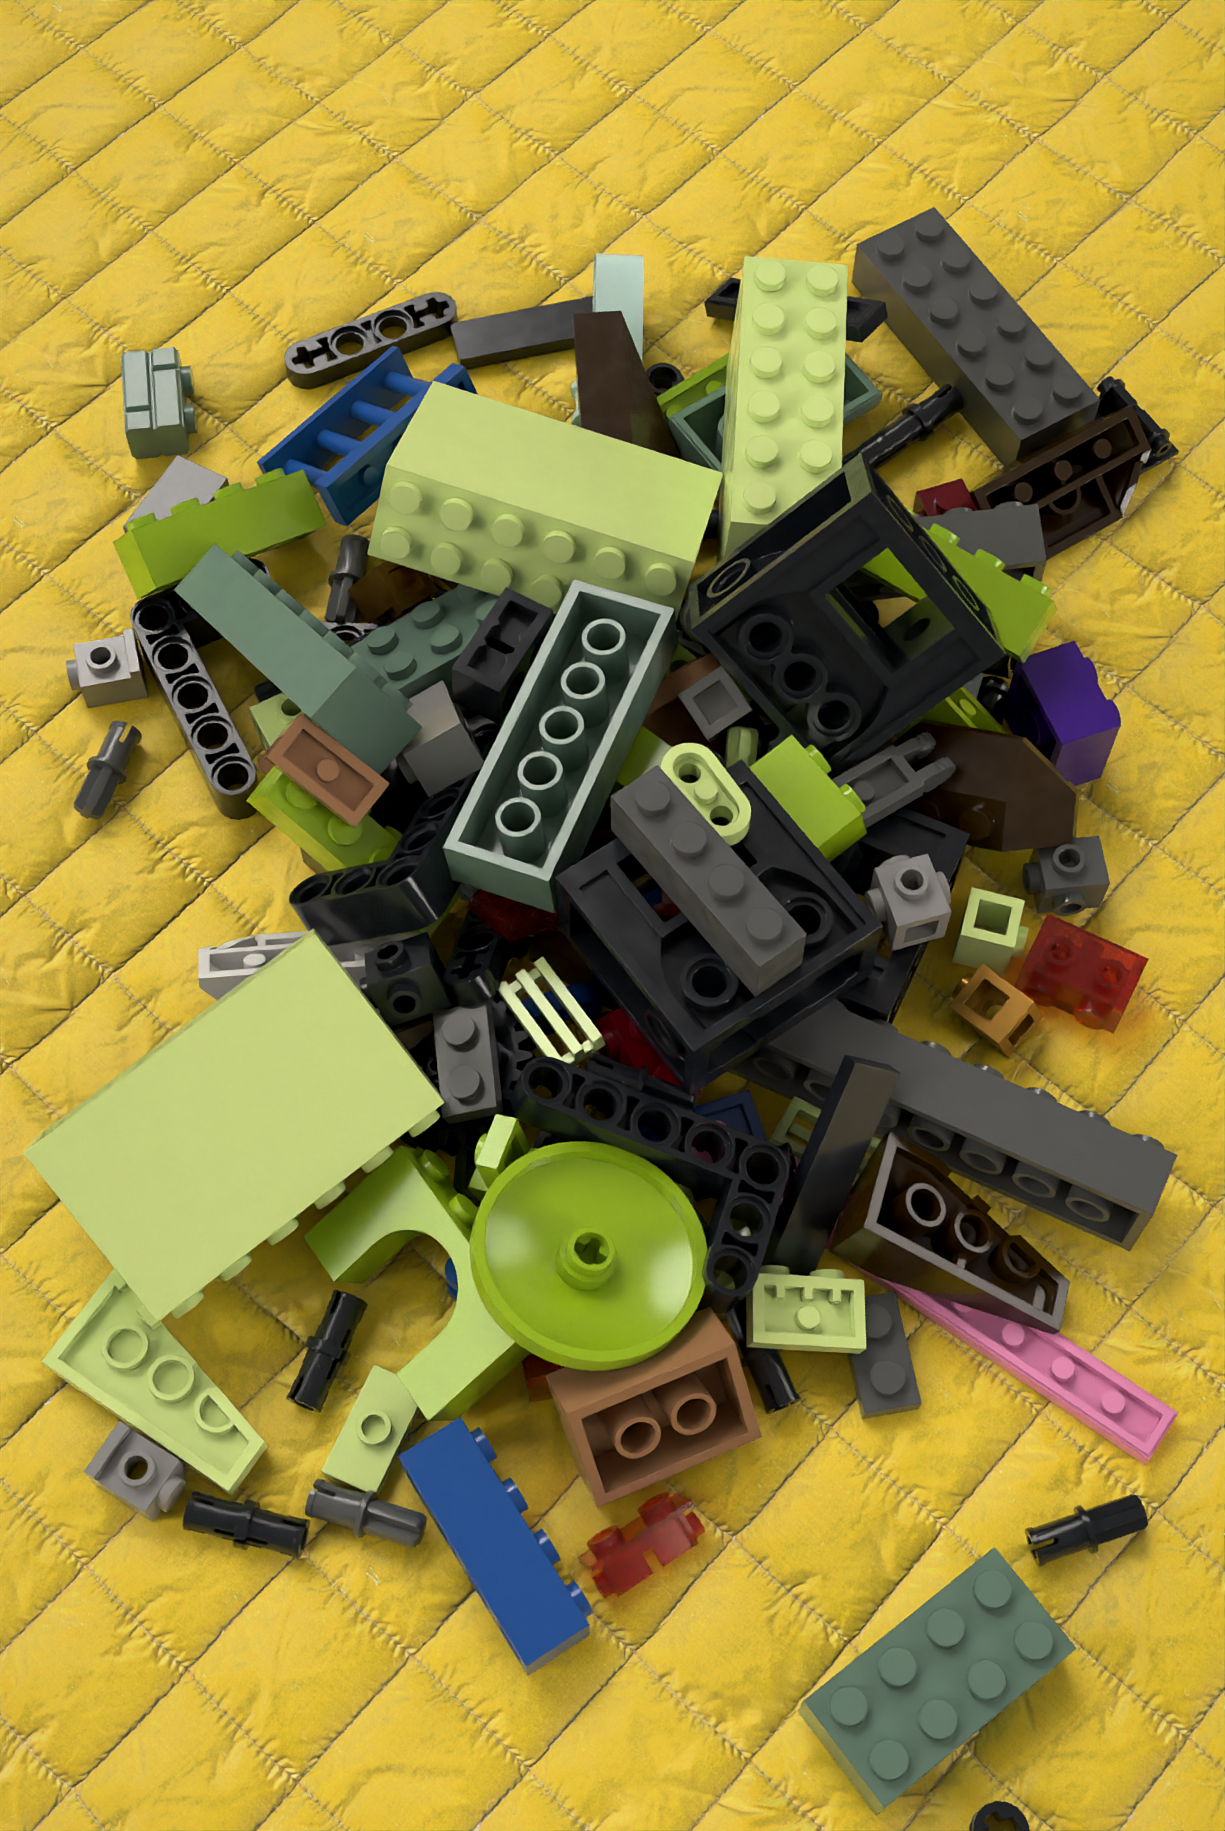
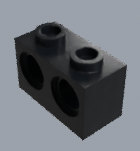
(500, 655)

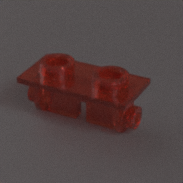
(620, 1551)

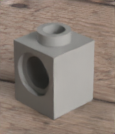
(715, 703)

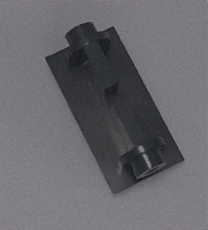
(1115, 397)

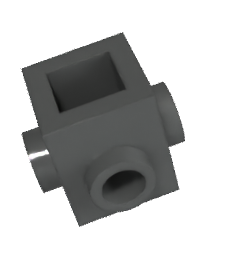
(1067, 877)

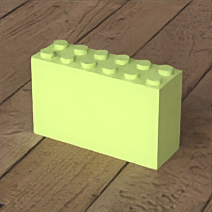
(781, 392)
(538, 503)
(235, 1127)

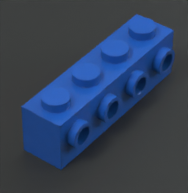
(495, 1545)

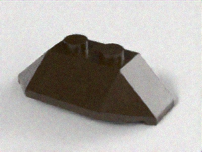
(1075, 479)
(999, 791)

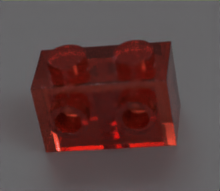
(1080, 974)

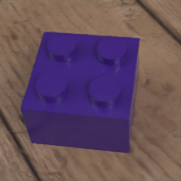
(1063, 711)

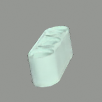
(620, 287)

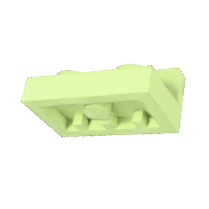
(806, 1311)

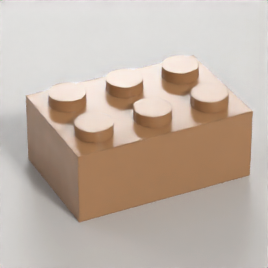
(657, 1414)

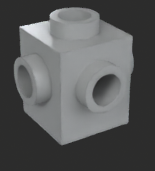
(909, 900)

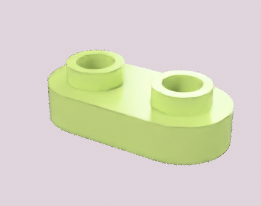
(713, 793)

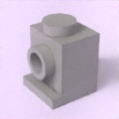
(108, 670)
(117, 1459)

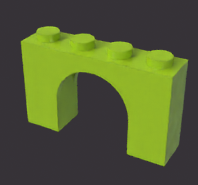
(373, 1222)

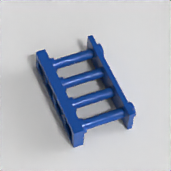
(334, 427)

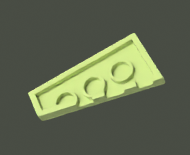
(154, 1385)

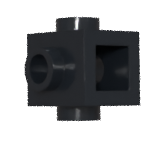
(405, 980)

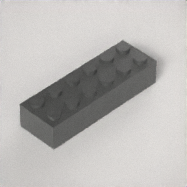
(972, 336)

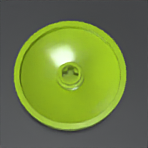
(588, 1255)

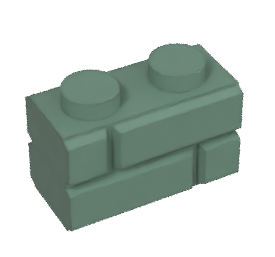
(156, 403)

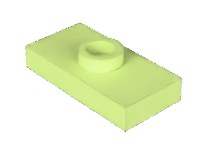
(372, 1433)

